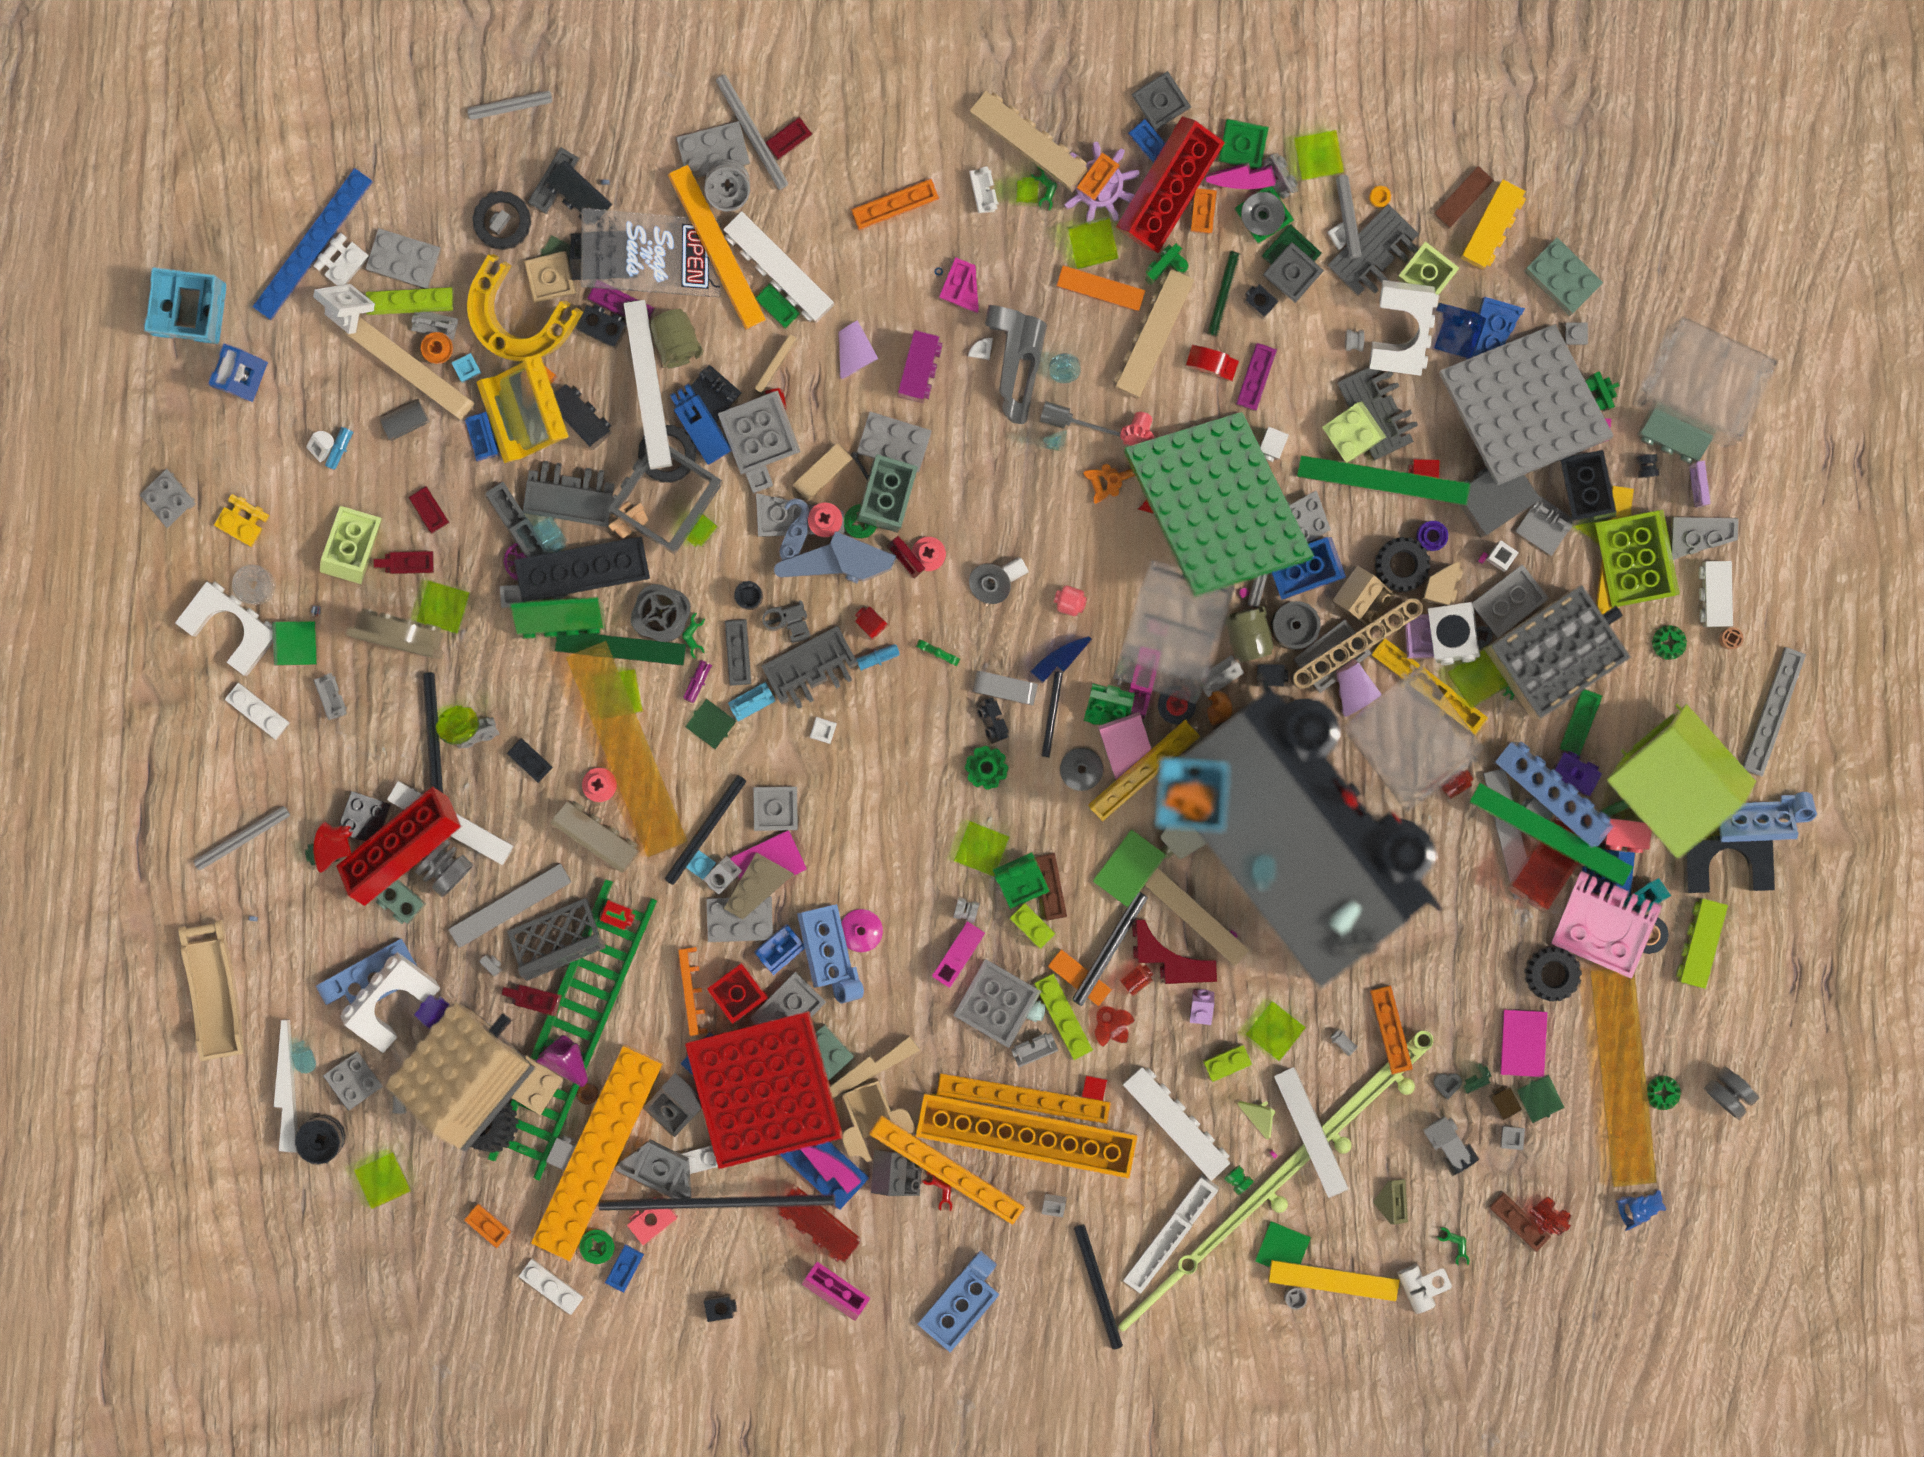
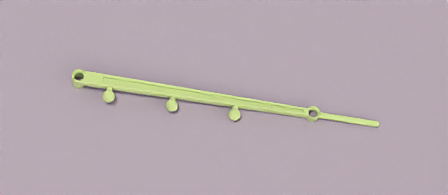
(1267, 1190)

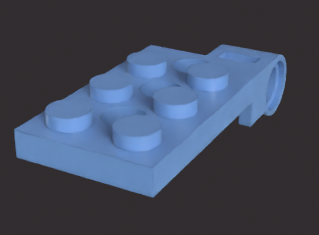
(1794, 808)
(845, 981)
(338, 984)
(976, 1271)

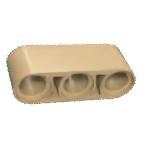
(822, 472)

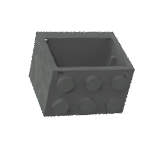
(1494, 505)

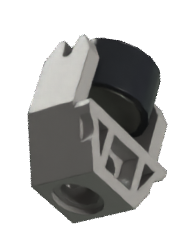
(1443, 1135)

